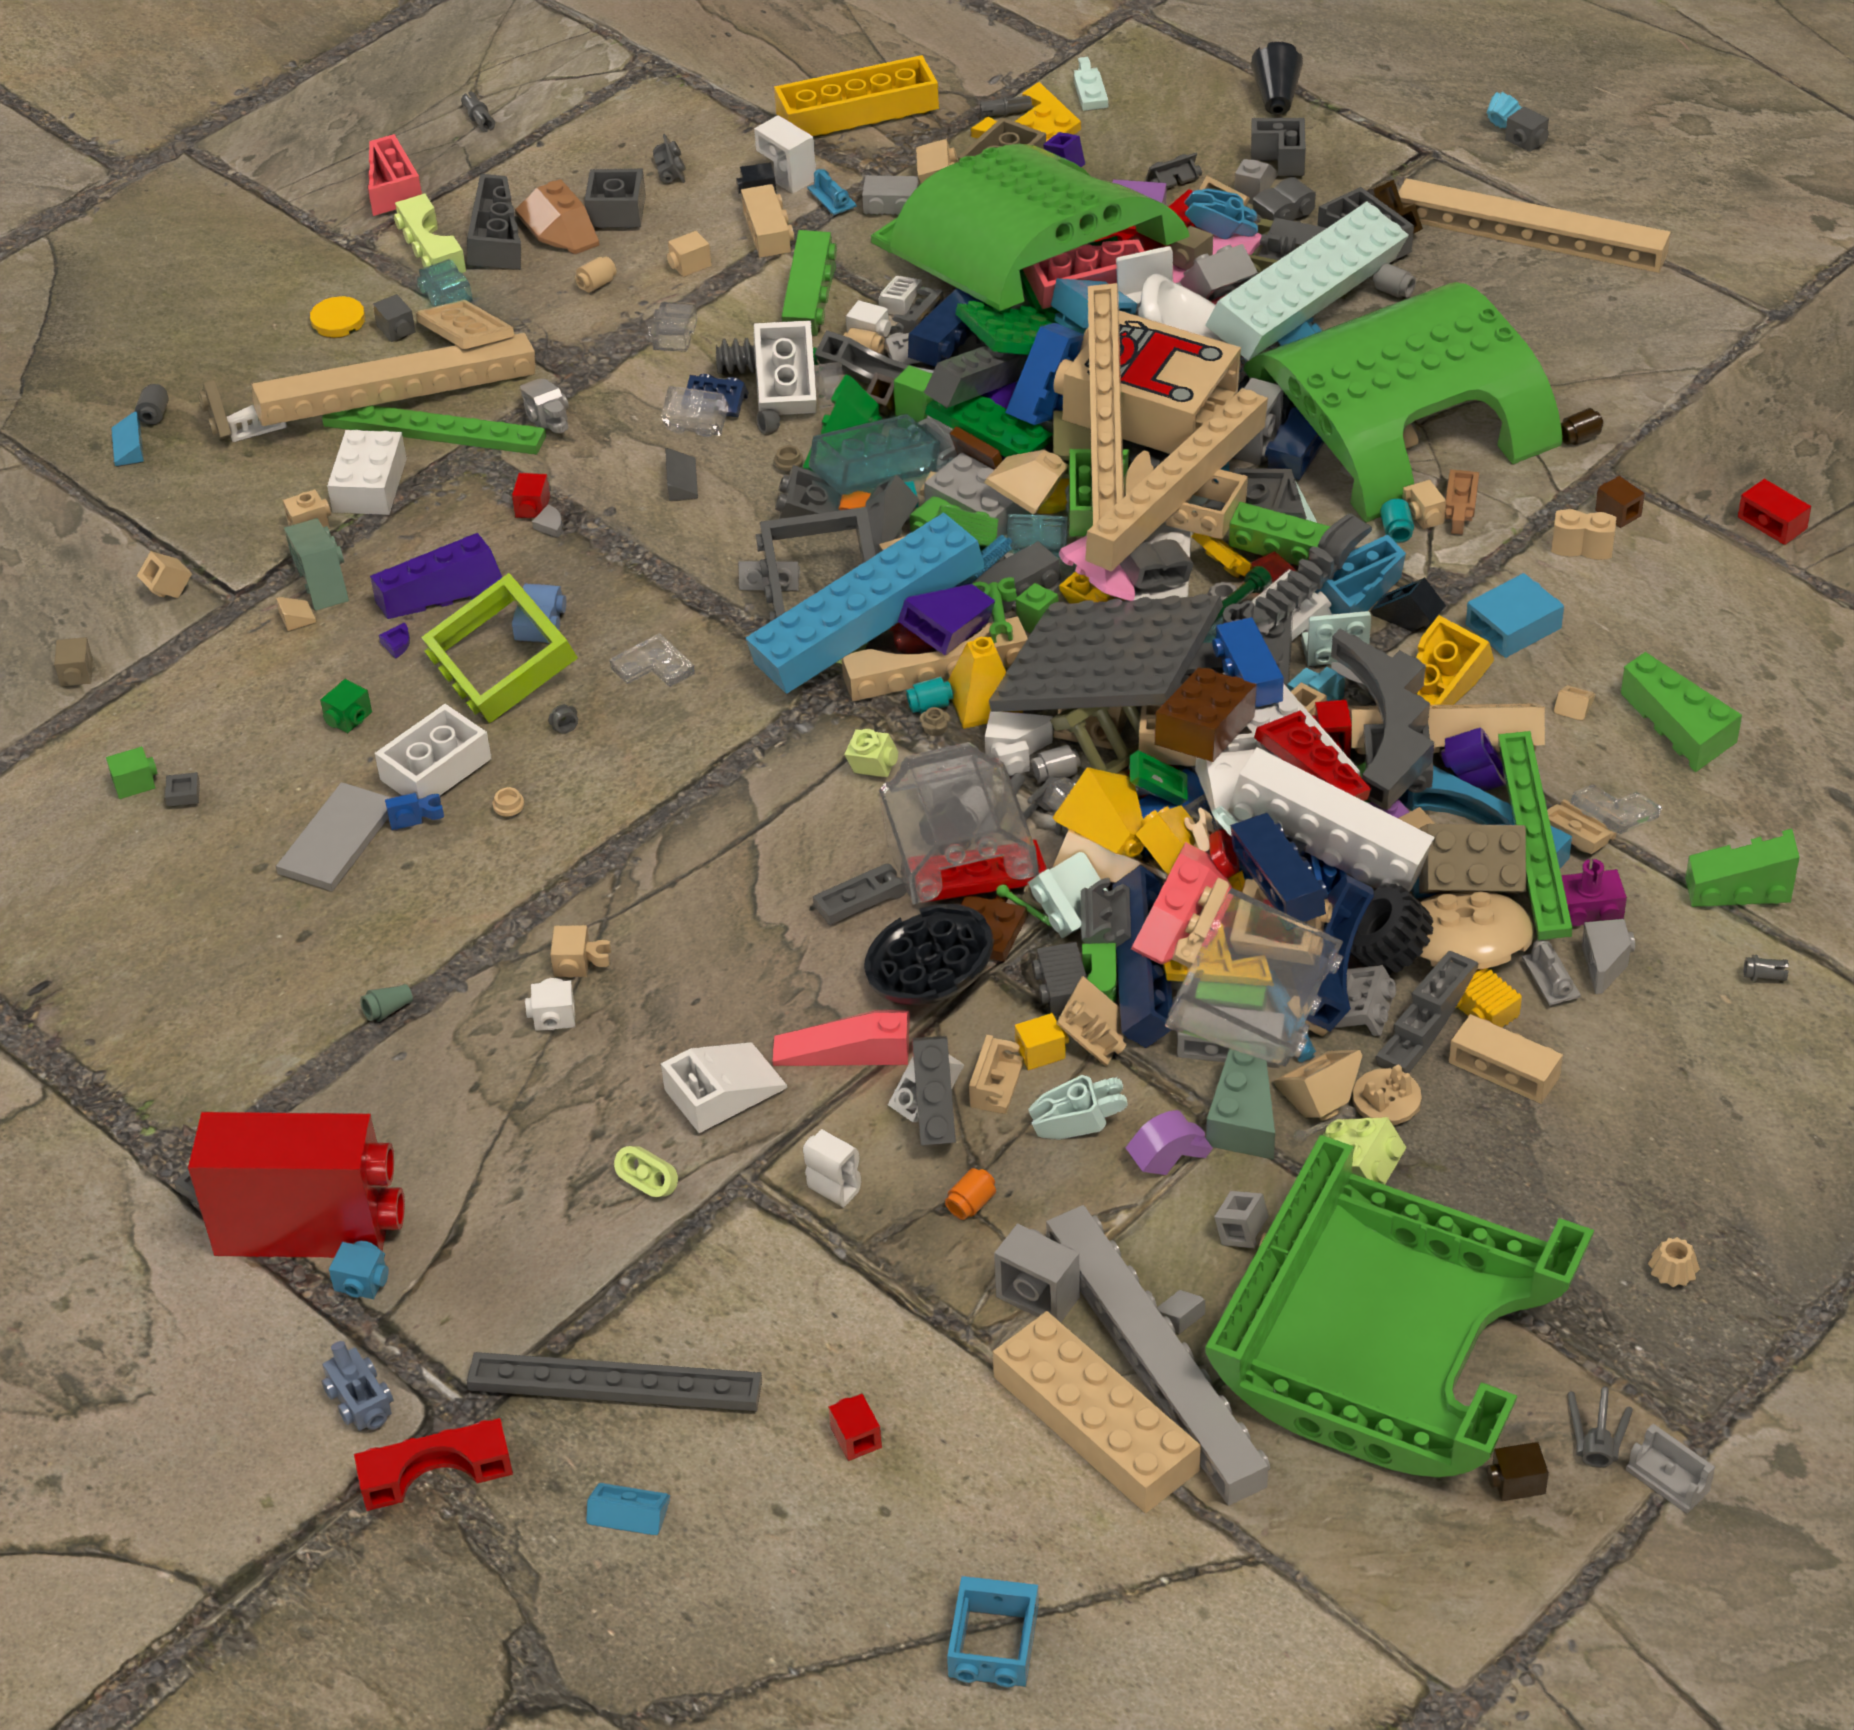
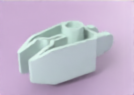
(1077, 1107)

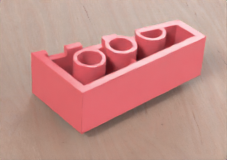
(1081, 263)

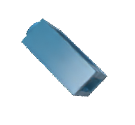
(993, 1598)

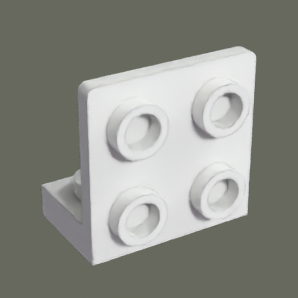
(1137, 267)

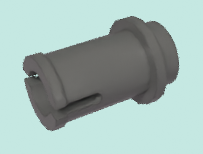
(1765, 968)

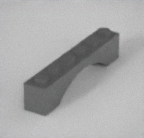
(857, 359)

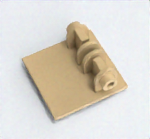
(1093, 1021)

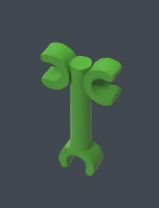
(1005, 591)

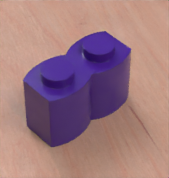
(1474, 759)

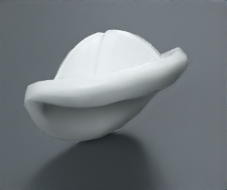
(1175, 306)

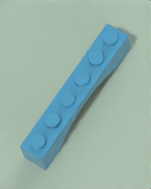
(1465, 800)

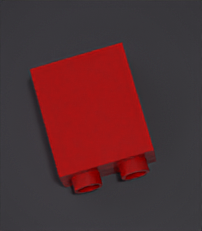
(293, 1183)

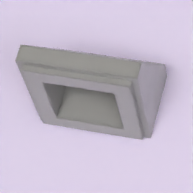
(1183, 1309)

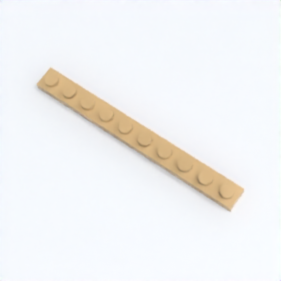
(1105, 398)

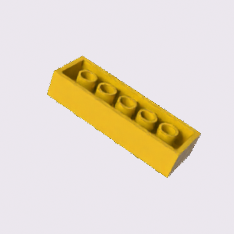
(859, 96)

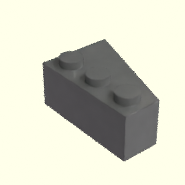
(1343, 205)

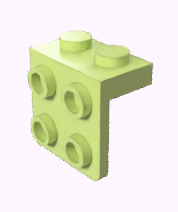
(1375, 1145)

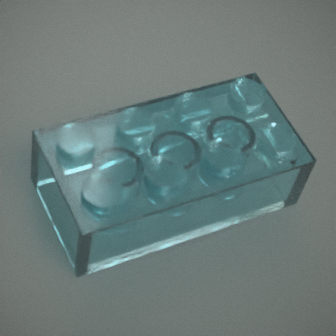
(874, 452)

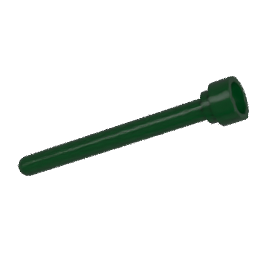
(1255, 582)

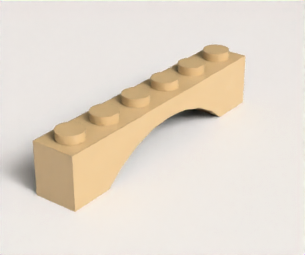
(880, 673)

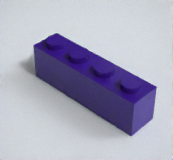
(436, 577)

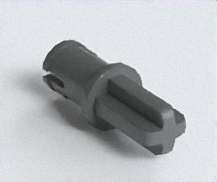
(1005, 106)

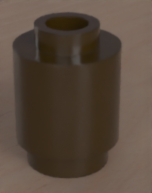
(1581, 426)

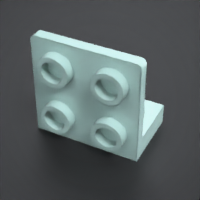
(1318, 639)

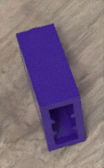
(947, 615)

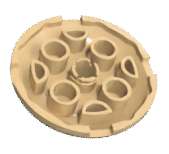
(1477, 926)

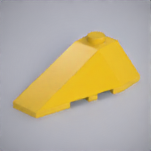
(1453, 661)

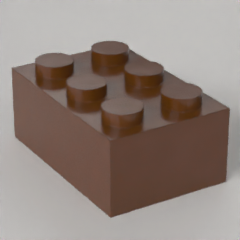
(1205, 714)

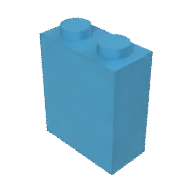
(1514, 615)

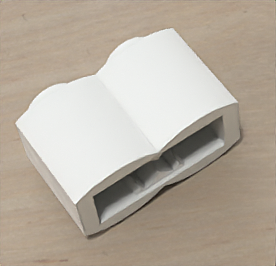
(832, 1167)

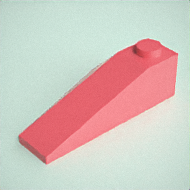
(861, 1039)

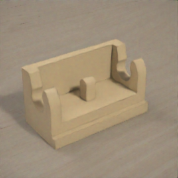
(995, 1075)

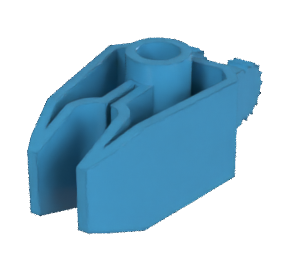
(1221, 213)

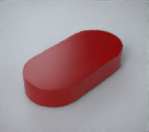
(1222, 853)

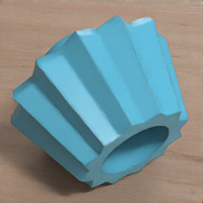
(1500, 108)

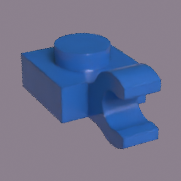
(409, 810)

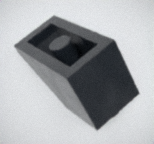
(1410, 606)

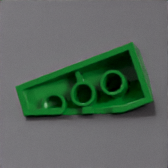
(851, 408)

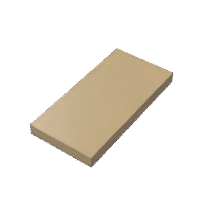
(464, 324)

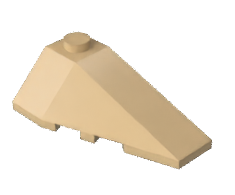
(1104, 861)

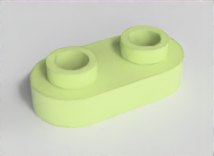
(648, 1173)

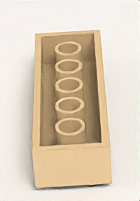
(1456, 719)
(1096, 1411)

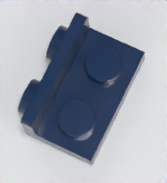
(731, 387)

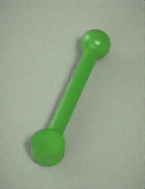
(1003, 891)

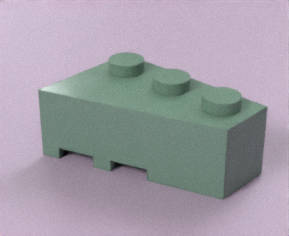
(318, 561)
(1242, 1108)

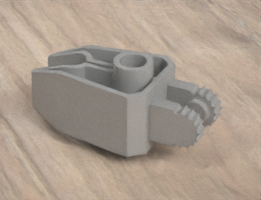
(545, 405)

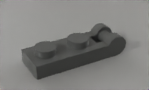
(859, 893)

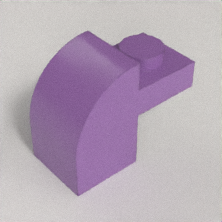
(1164, 1140)

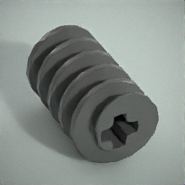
(735, 356)

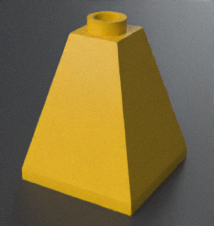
(975, 681)
(1105, 811)

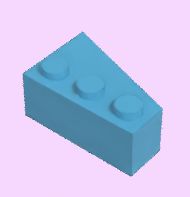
(1365, 576)

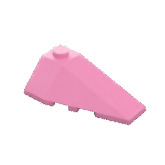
(1109, 582)

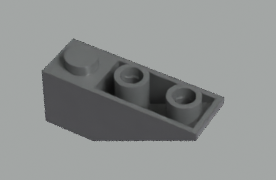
(889, 509)

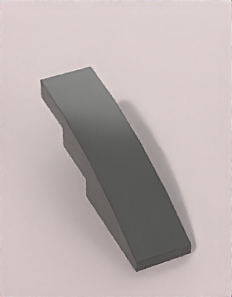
(1429, 1012)

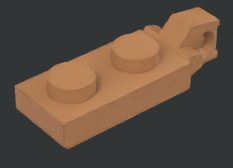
(1461, 498)

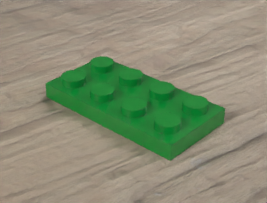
(992, 425)

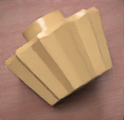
(1674, 1262)

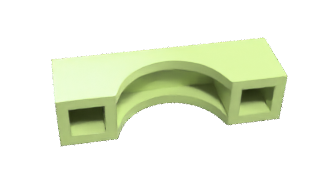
(418, 221)

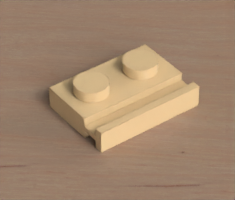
(1586, 832)

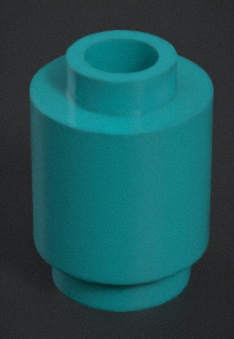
(1397, 520)
(929, 695)

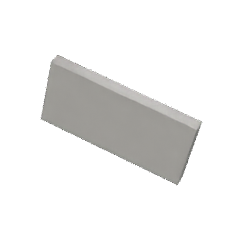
(335, 837)

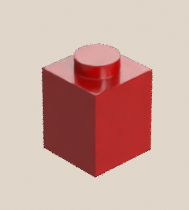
(530, 494)
(855, 1427)

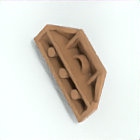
(558, 218)

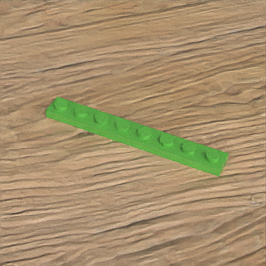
(440, 428)
(1530, 809)

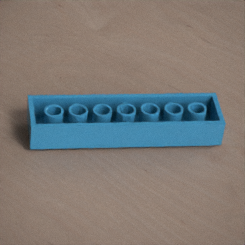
(863, 602)

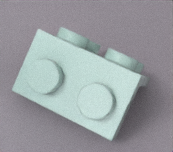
(1060, 892)

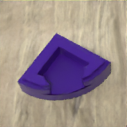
(396, 640)

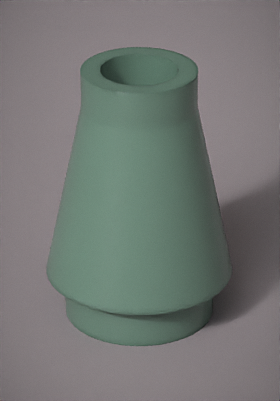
(383, 1002)

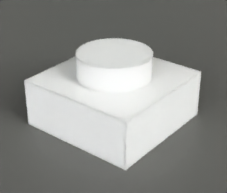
(1014, 757)

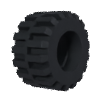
(1392, 929)

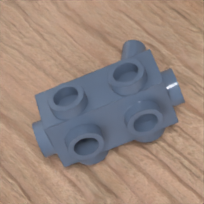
(355, 1386)

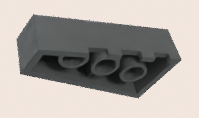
(493, 228)

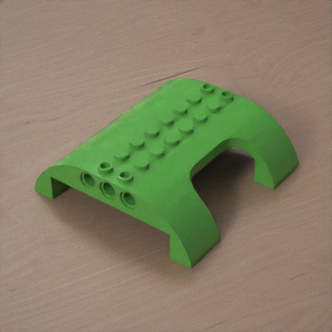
(1002, 212)
(1406, 362)
(1371, 1312)

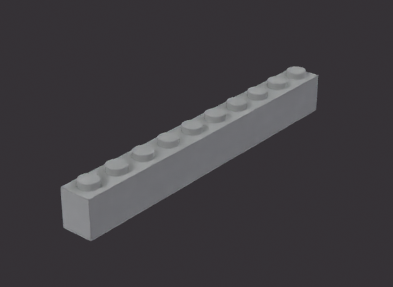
(1160, 1357)

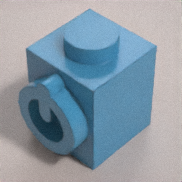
(359, 1269)

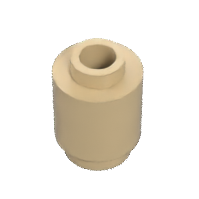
(595, 274)
(867, 338)

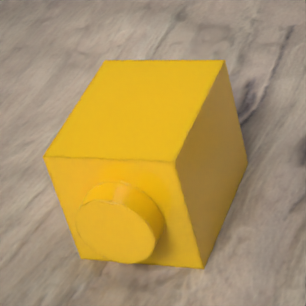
(1041, 1041)

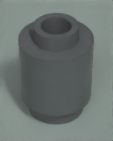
(152, 404)

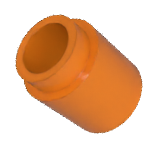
(970, 1193)

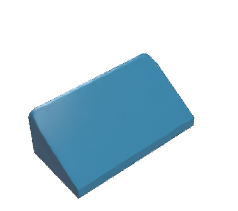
(127, 441)
(627, 1508)

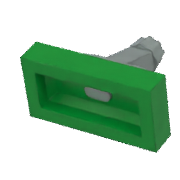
(1157, 778)

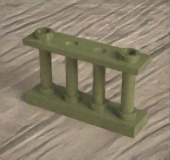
(1074, 721)

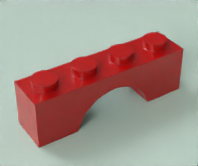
(391, 1469)

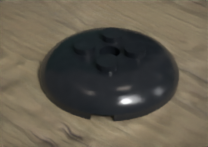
(929, 955)

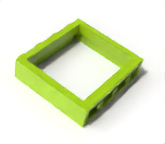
(519, 682)

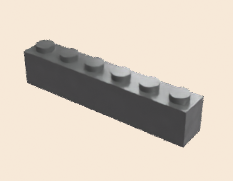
(973, 375)

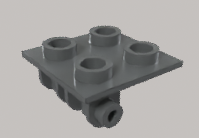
(1285, 237)

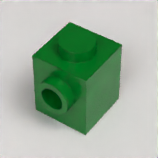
(346, 706)

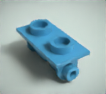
(830, 193)

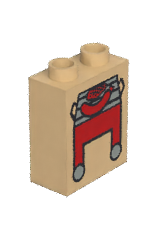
(1167, 382)

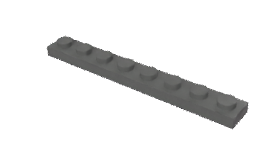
(615, 1381)

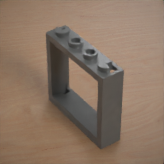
(805, 526)

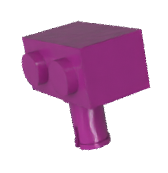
(1594, 894)

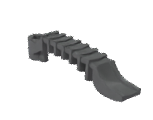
(1322, 564)

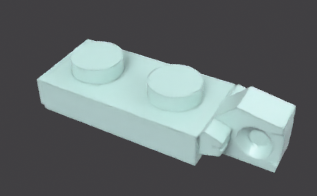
(1089, 86)

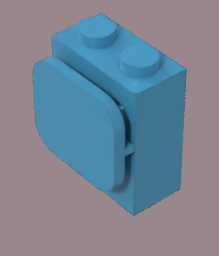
(1071, 300)

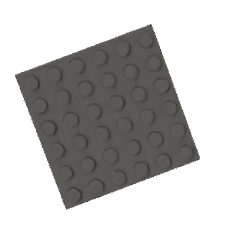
(1107, 653)

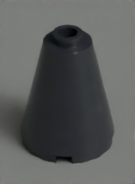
(1277, 75)

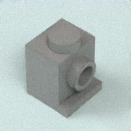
(1241, 1218)

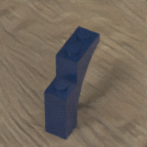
(1349, 904)

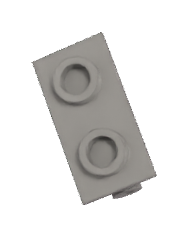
(751, 577)
(1550, 973)

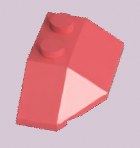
(1176, 904)

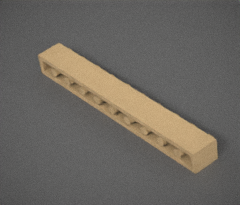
(1537, 225)
(391, 379)
(1175, 480)

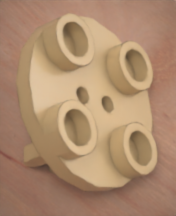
(1378, 1087)

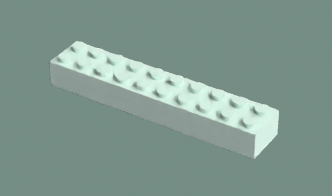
(1306, 280)

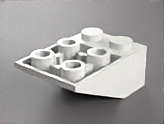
(1221, 776)
(719, 1082)

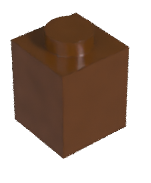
(1620, 500)

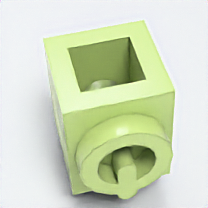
(871, 753)

